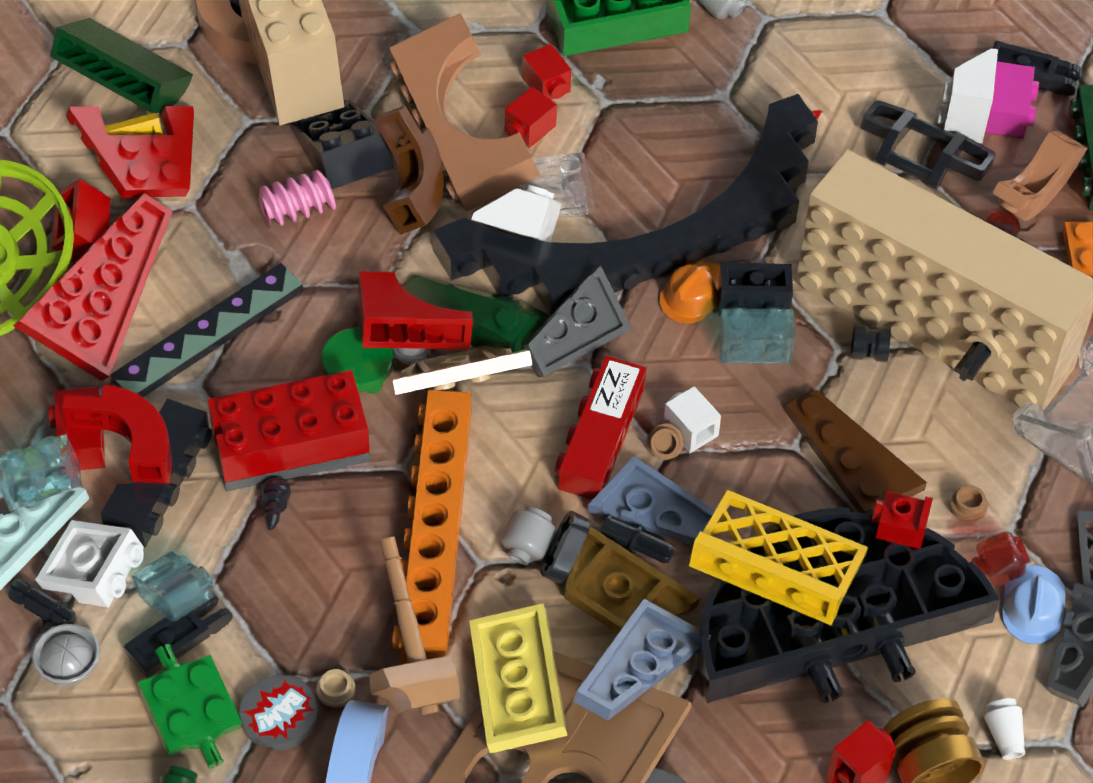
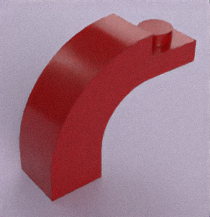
(134, 419)

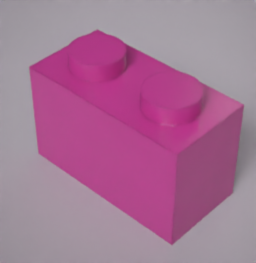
(1012, 100)

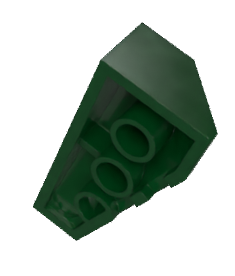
(496, 317)

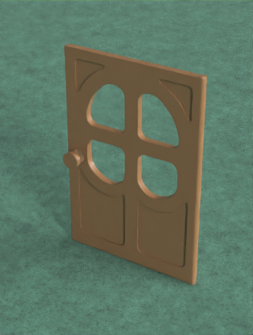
(598, 749)

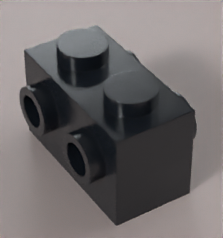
(755, 286)

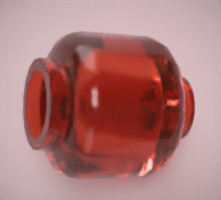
(1002, 557)

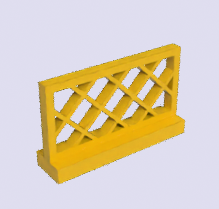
(767, 575)

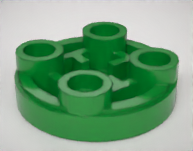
(369, 365)

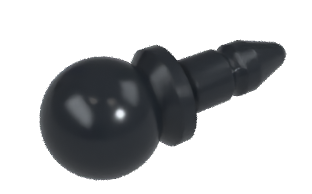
(274, 500)

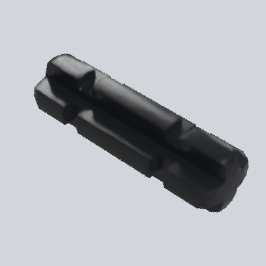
(40, 603)

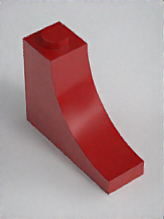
(399, 320)

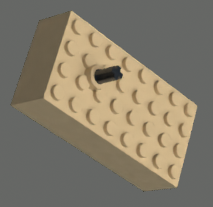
(944, 281)

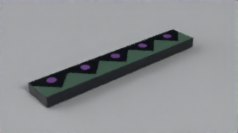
(208, 331)

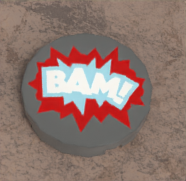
(278, 712)

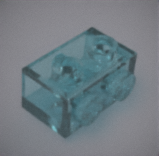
(757, 335)
(38, 471)

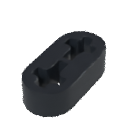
(565, 547)

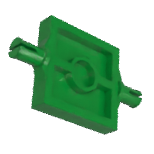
(189, 705)

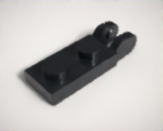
(1048, 71)
(181, 635)

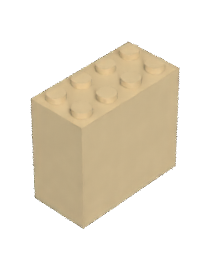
(295, 56)

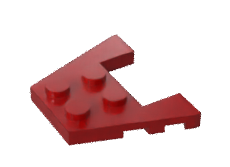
(141, 162)

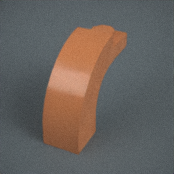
(224, 30)
(1042, 177)

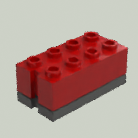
(289, 430)

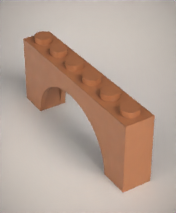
(475, 166)

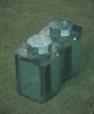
(173, 585)

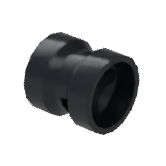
(870, 343)

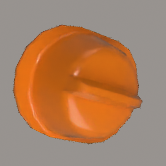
(691, 292)

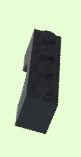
(143, 504)

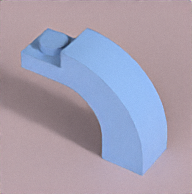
(357, 742)

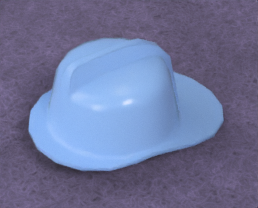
(1034, 605)

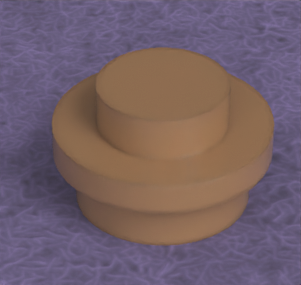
(665, 441)
(969, 503)

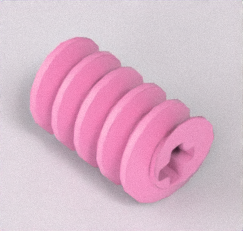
(295, 197)

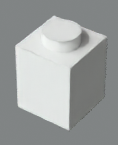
(694, 418)

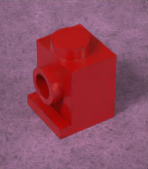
(902, 519)

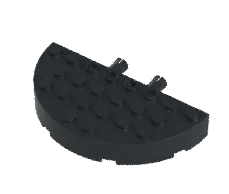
(892, 603)

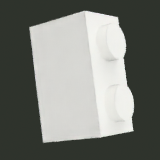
(970, 96)
(523, 212)

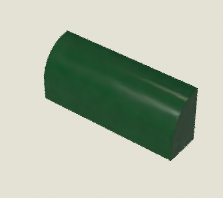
(120, 64)

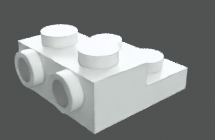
(92, 562)

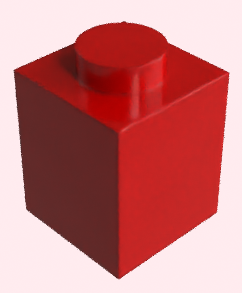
(547, 72)
(531, 116)

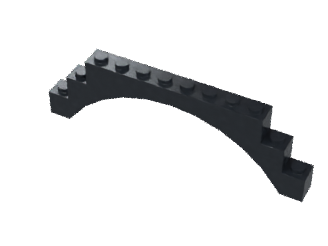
(749, 208)

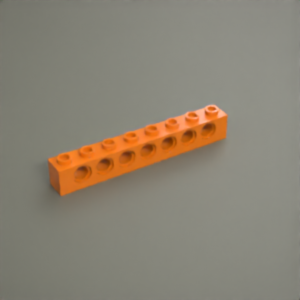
(451, 413)

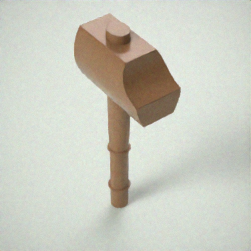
(421, 682)

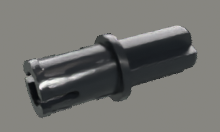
(637, 540)

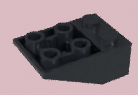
(343, 144)

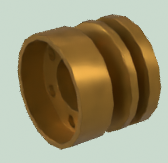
(934, 744)

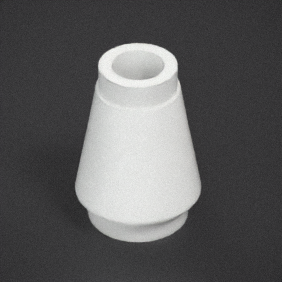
(1006, 726)

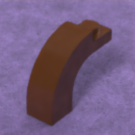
(418, 167)

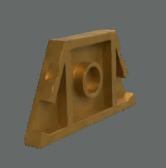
(613, 583)

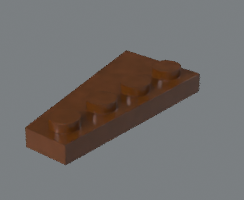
(851, 454)

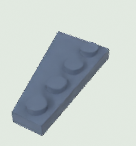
(637, 659)

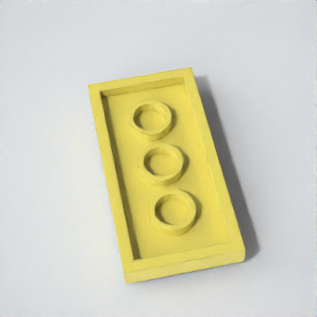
(517, 678)

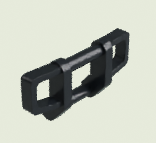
(949, 157)

